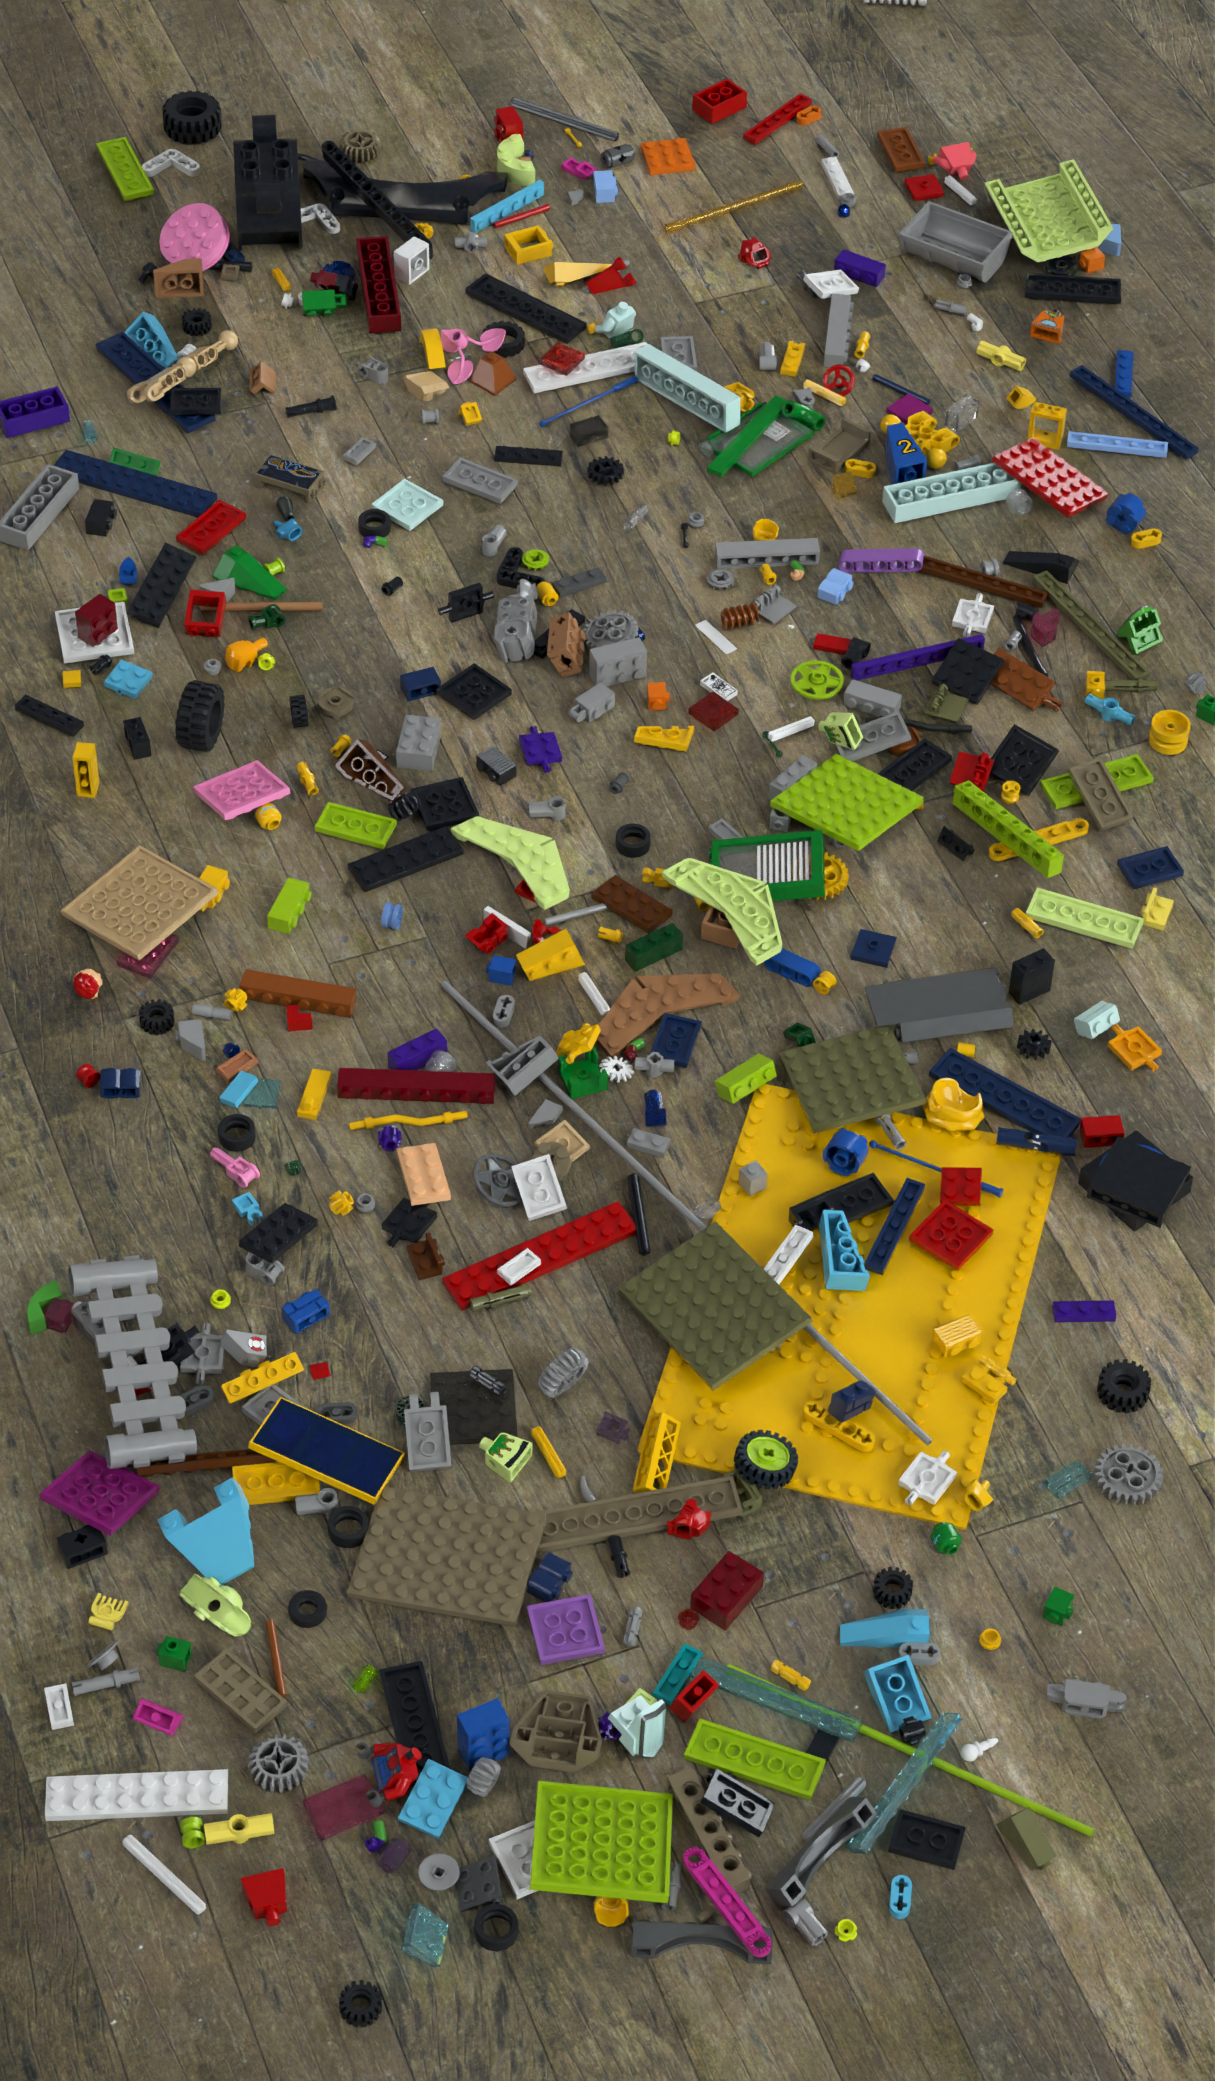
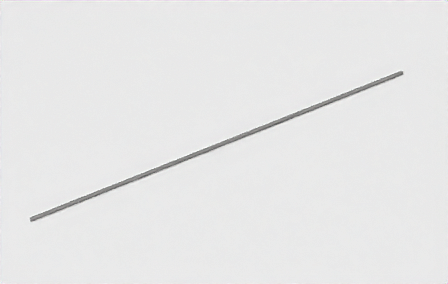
(679, 1206)

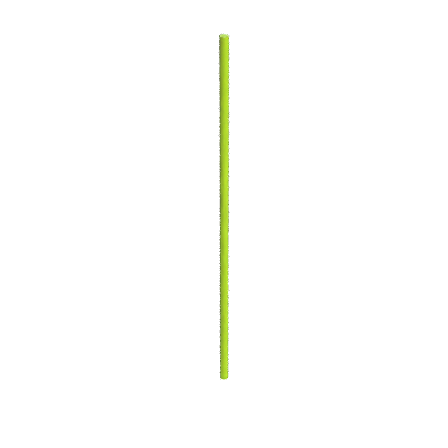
(967, 1776)

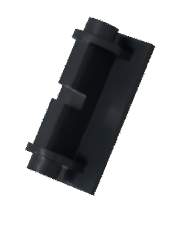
(955, 843)

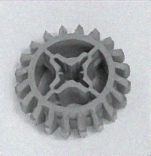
(563, 1372)
(264, 1764)

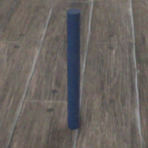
(898, 388)

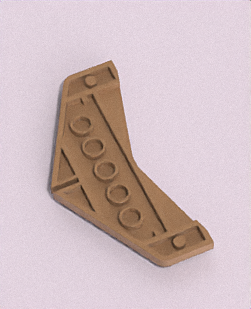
(651, 997)

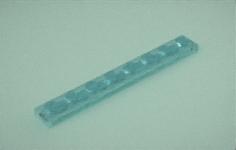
(780, 1700)
(905, 1781)

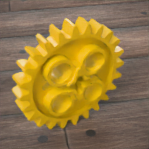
(835, 876)

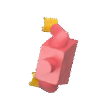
(955, 159)

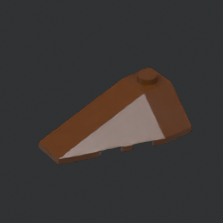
(368, 768)

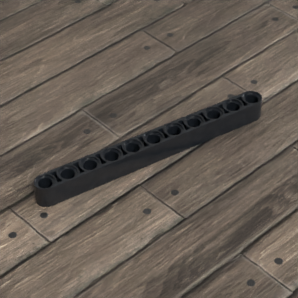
(372, 194)

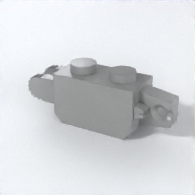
(1086, 1698)

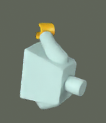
(616, 321)

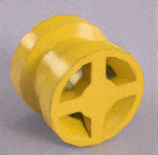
(1010, 792)
(824, 982)

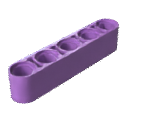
(881, 560)

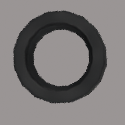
(374, 515)
(631, 830)
(234, 1121)
(347, 1513)
(496, 1911)

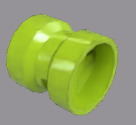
(192, 1828)

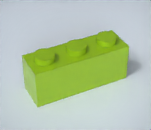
(289, 905)
(745, 1078)

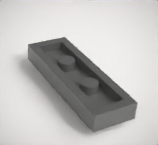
(579, 582)

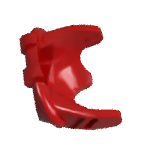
(748, 248)
(540, 930)
(694, 1521)

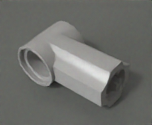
(767, 357)
(492, 540)
(553, 808)
(316, 1502)
(802, 1917)

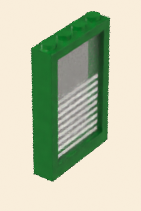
(787, 862)

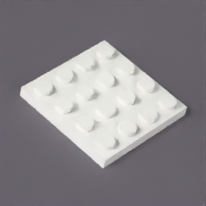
(76, 650)

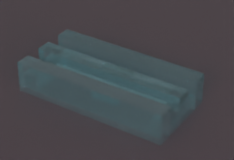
(1067, 1478)

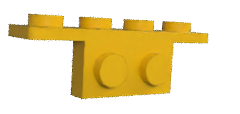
(261, 1378)

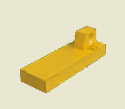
(314, 1094)

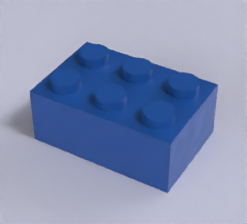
(483, 1733)

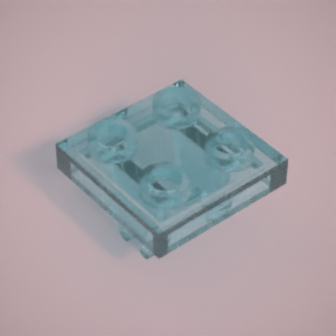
(425, 1935)

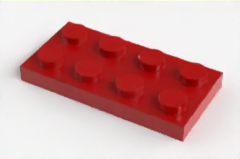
(211, 527)

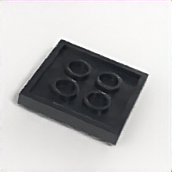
(968, 671)
(474, 691)
(1022, 759)
(445, 803)

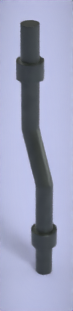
(953, 728)

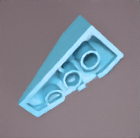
(887, 1629)

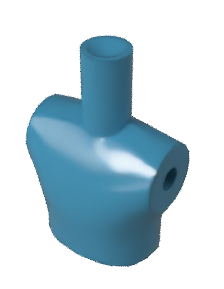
(288, 530)

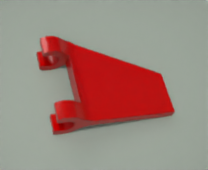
(611, 278)

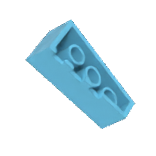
(840, 1257)

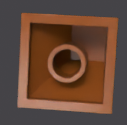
(492, 374)

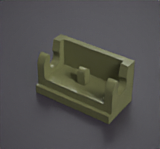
(748, 1494)

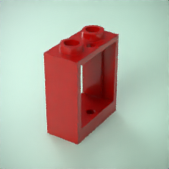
(210, 599)

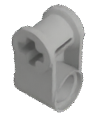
(374, 371)
(804, 397)
(263, 1270)

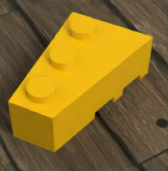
(550, 956)

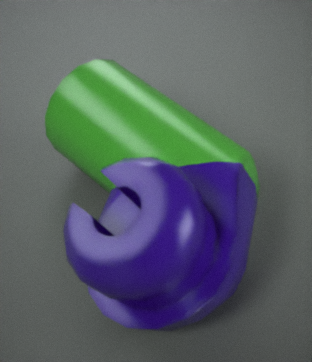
(368, 540)
(378, 1839)

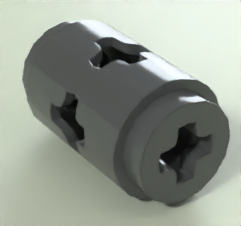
(617, 156)

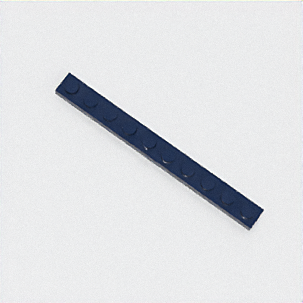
(1133, 412)

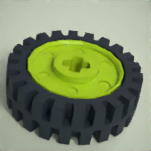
(765, 1459)

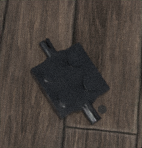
(465, 602)
(408, 1222)
(180, 1344)

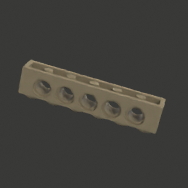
(686, 1783)

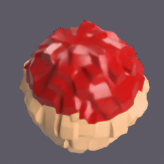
(87, 983)

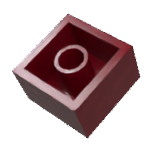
(96, 620)

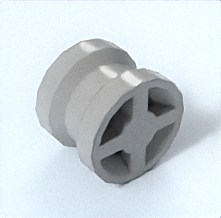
(990, 568)

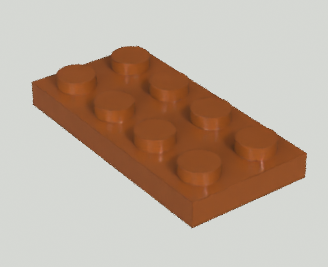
(901, 149)

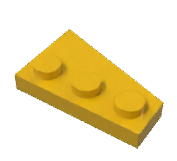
(664, 738)

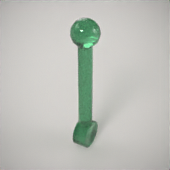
(778, 753)

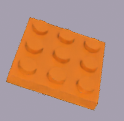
(667, 156)

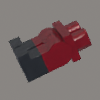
(336, 282)

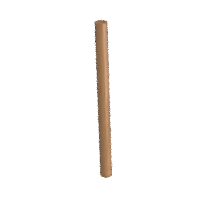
(258, 606)

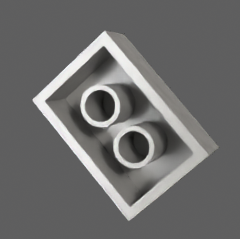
(618, 662)
(418, 743)

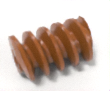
(739, 614)

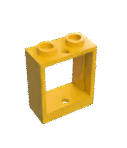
(530, 253)
(1047, 438)

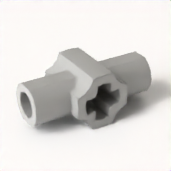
(471, 242)
(654, 1064)

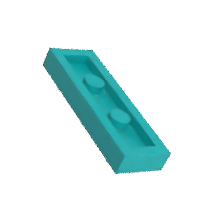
(677, 1674)

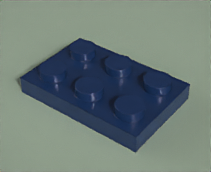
(1150, 867)
(677, 1038)

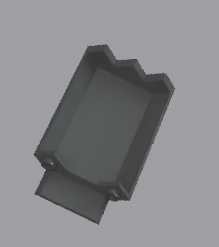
(941, 1004)

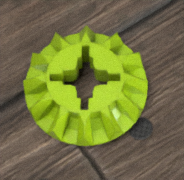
(533, 555)

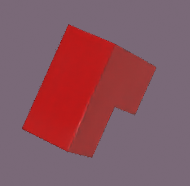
(298, 1021)

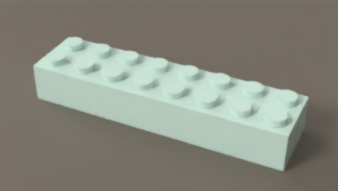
(687, 388)
(948, 492)

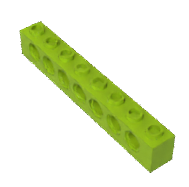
(1008, 829)

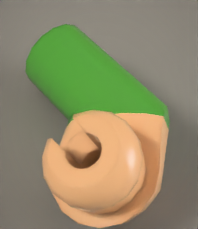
(798, 570)

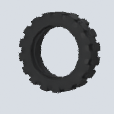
(512, 330)

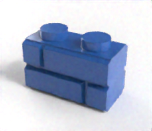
(305, 1311)

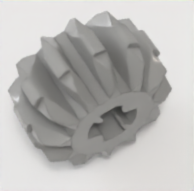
(483, 1776)

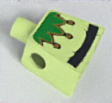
(842, 729)
(506, 1454)

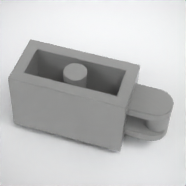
(593, 703)

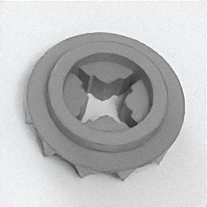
(718, 574)

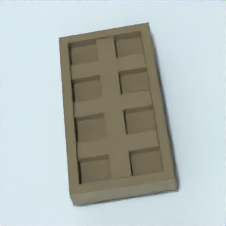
(240, 1690)

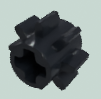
(912, 1730)

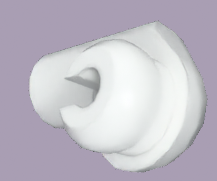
(977, 322)

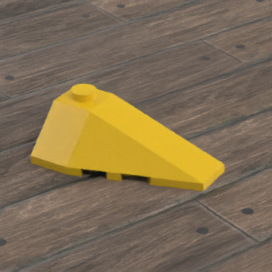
(565, 272)

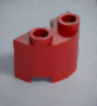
(489, 934)

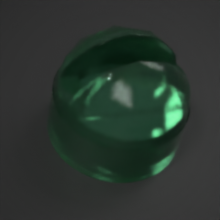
(293, 1167)

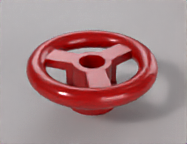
(850, 385)

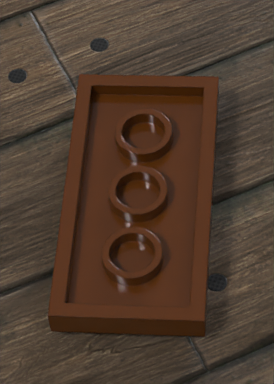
(632, 904)

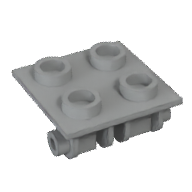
(772, 605)

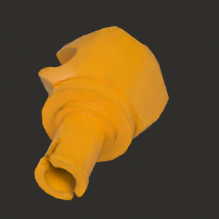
(243, 653)

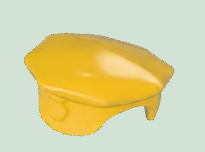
(952, 1107)

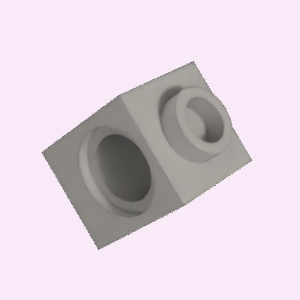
(779, 820)

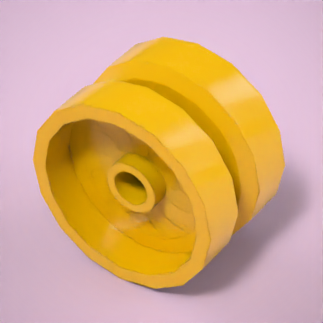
(1169, 732)

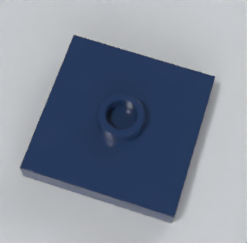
(873, 948)

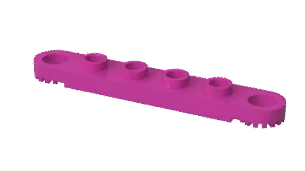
(727, 1902)

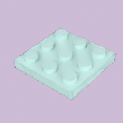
(408, 504)

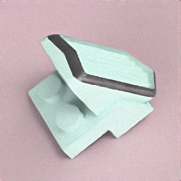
(641, 1726)

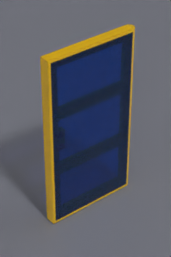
(326, 1450)

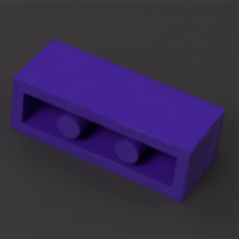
(860, 268)
(416, 1052)

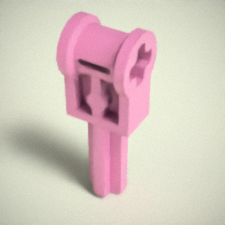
(238, 1170)

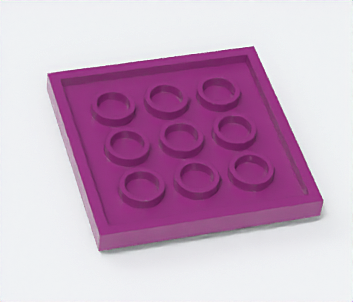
(99, 1494)

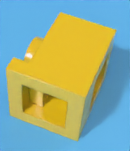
(1095, 683)

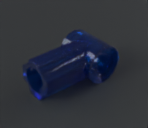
(654, 1113)

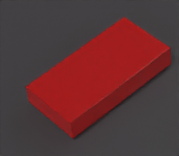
(831, 643)

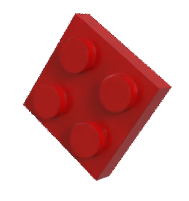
(961, 1186)

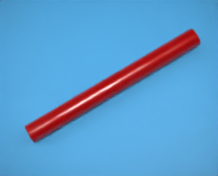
(520, 216)

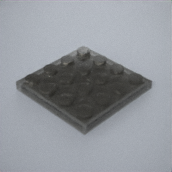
(474, 1408)

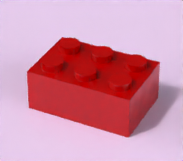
(719, 101)

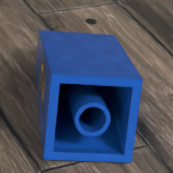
(903, 455)

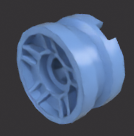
(392, 916)

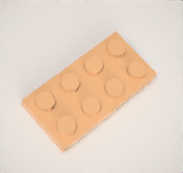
(423, 1174)

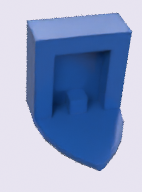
(128, 572)

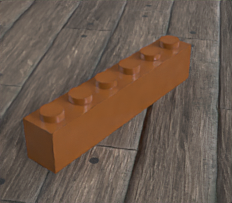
(301, 992)

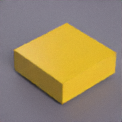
(71, 679)

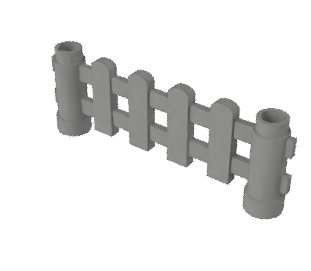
(136, 1446)

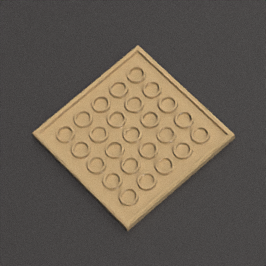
(139, 902)

